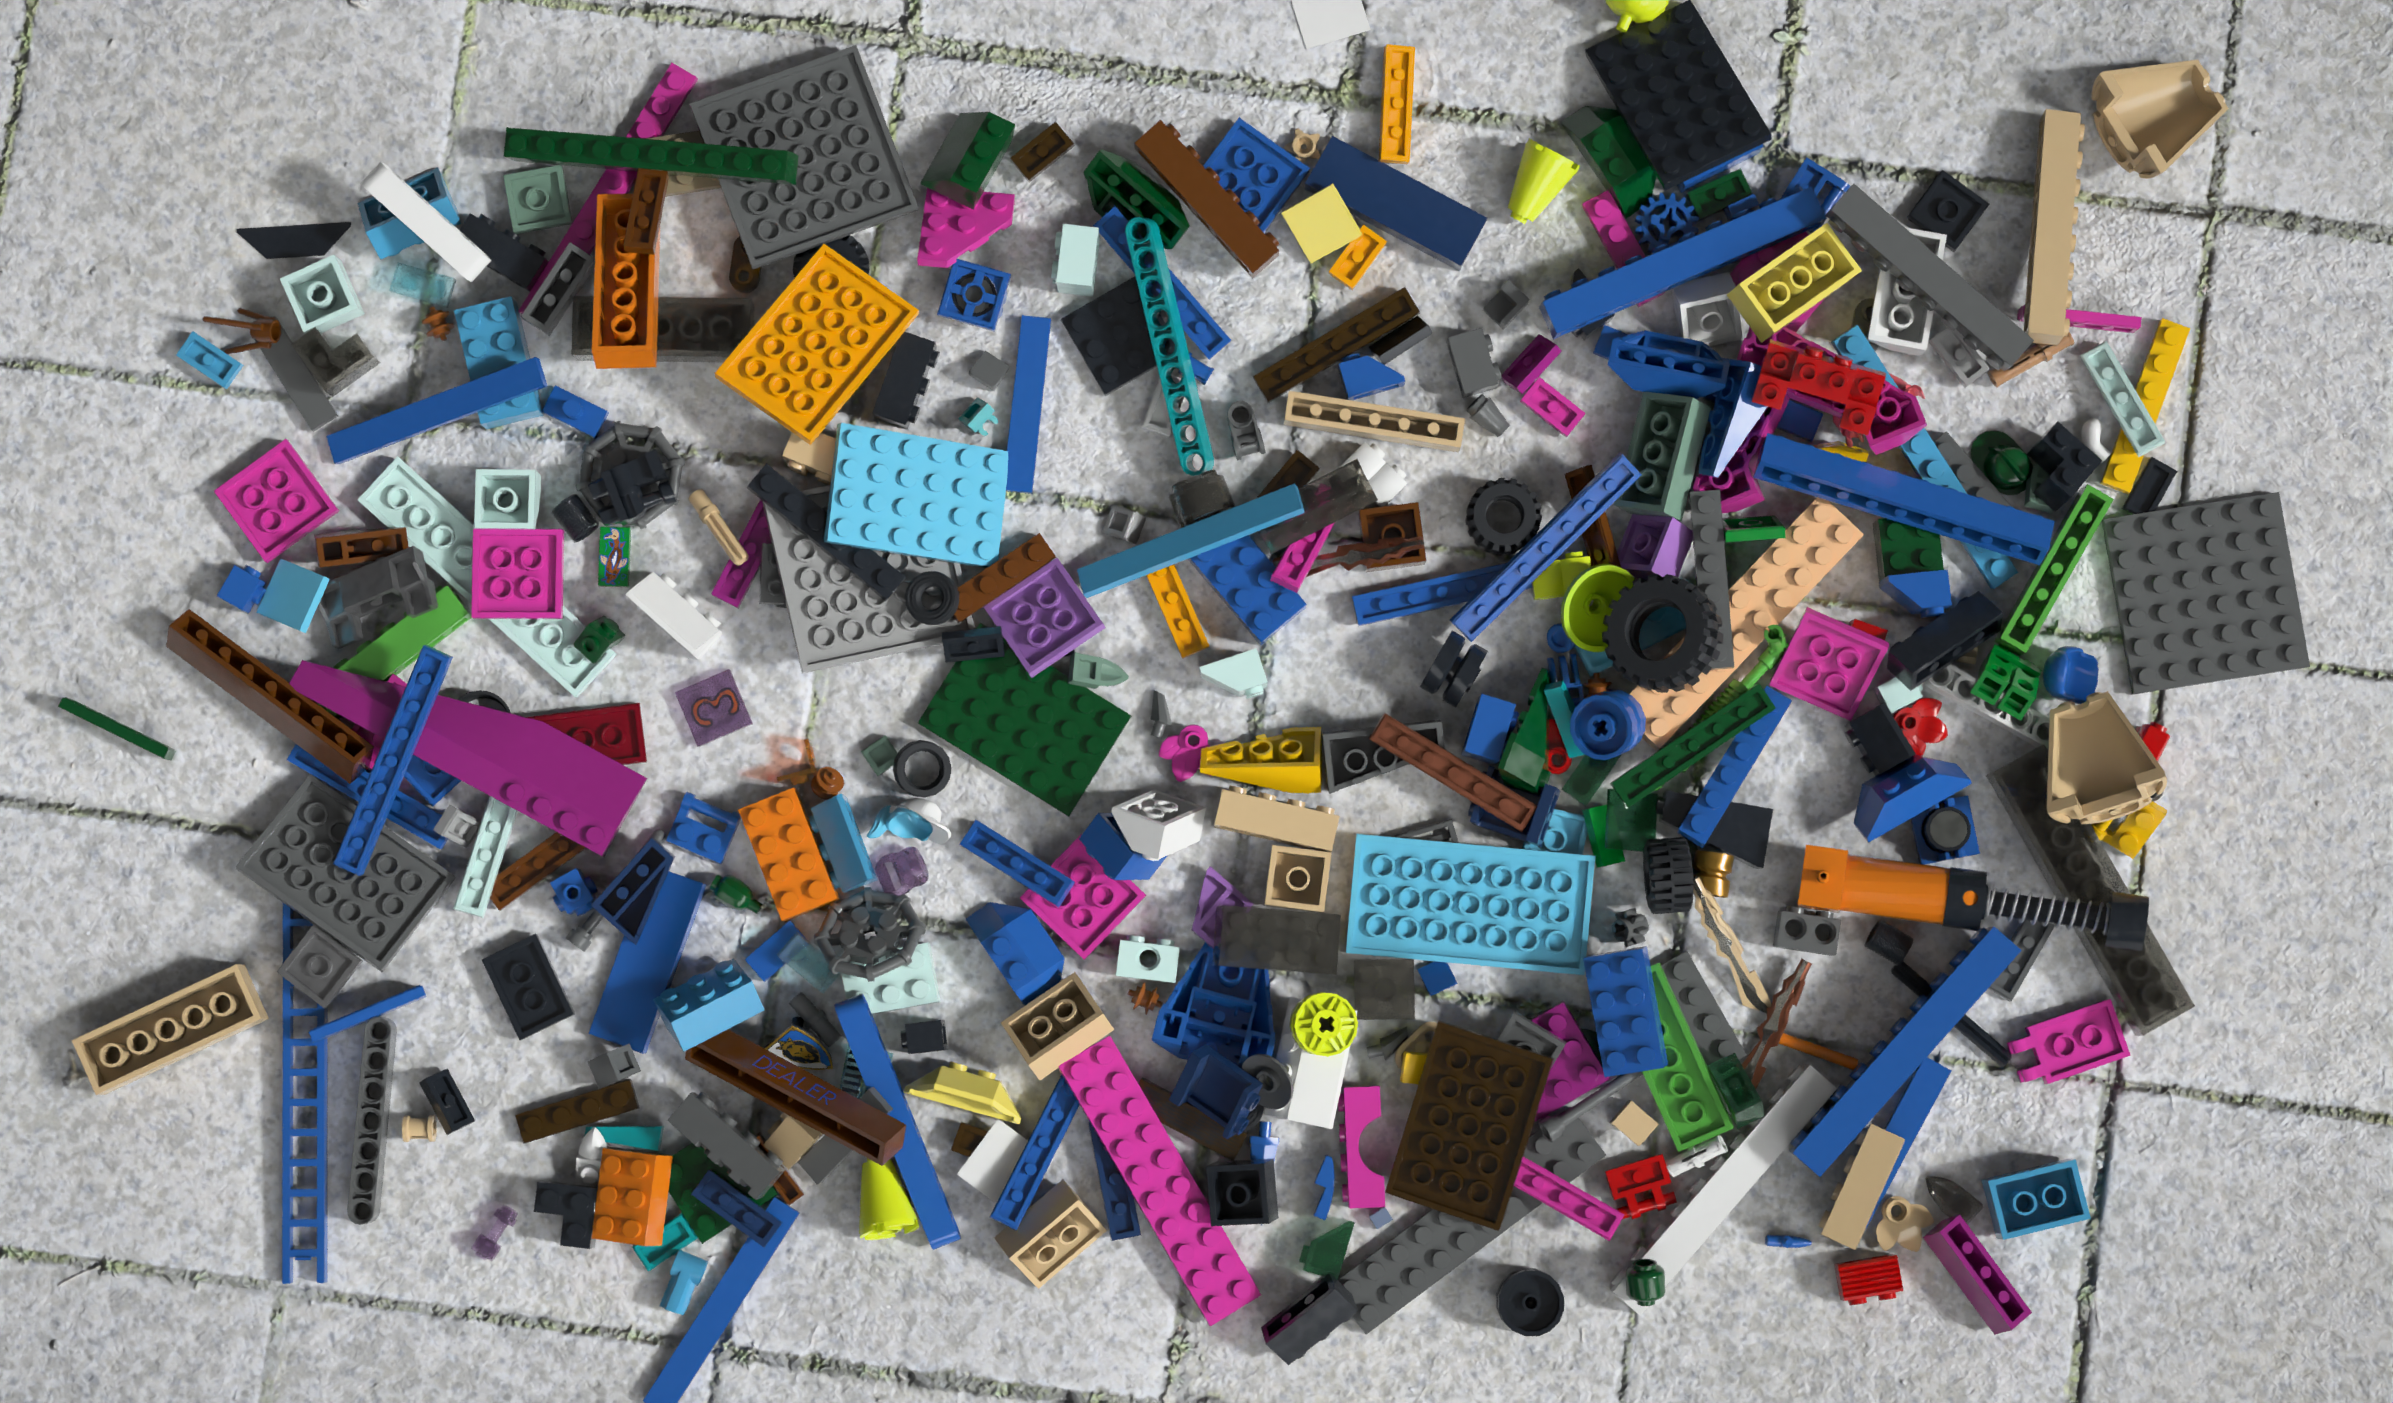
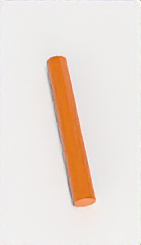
(1818, 1051)

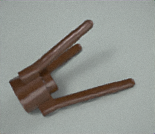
(264, 330)

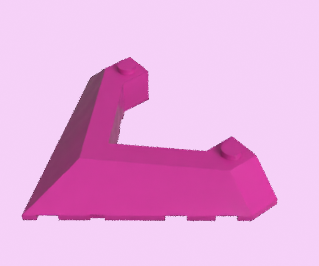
(1894, 423)

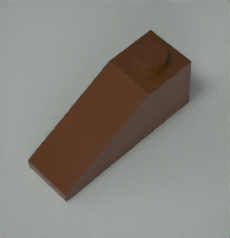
(359, 545)

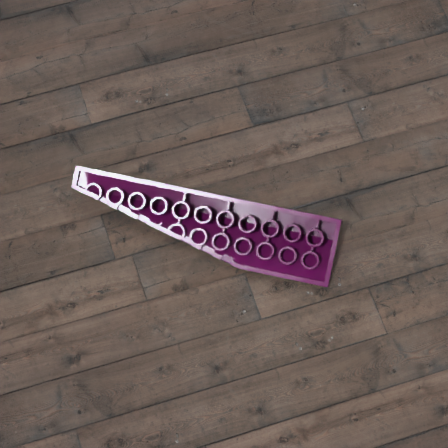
(496, 753)

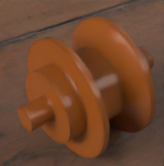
(438, 325)
(1596, 685)
(827, 783)
(1145, 998)

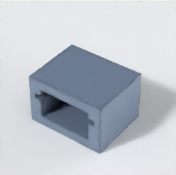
(1380, 1218)

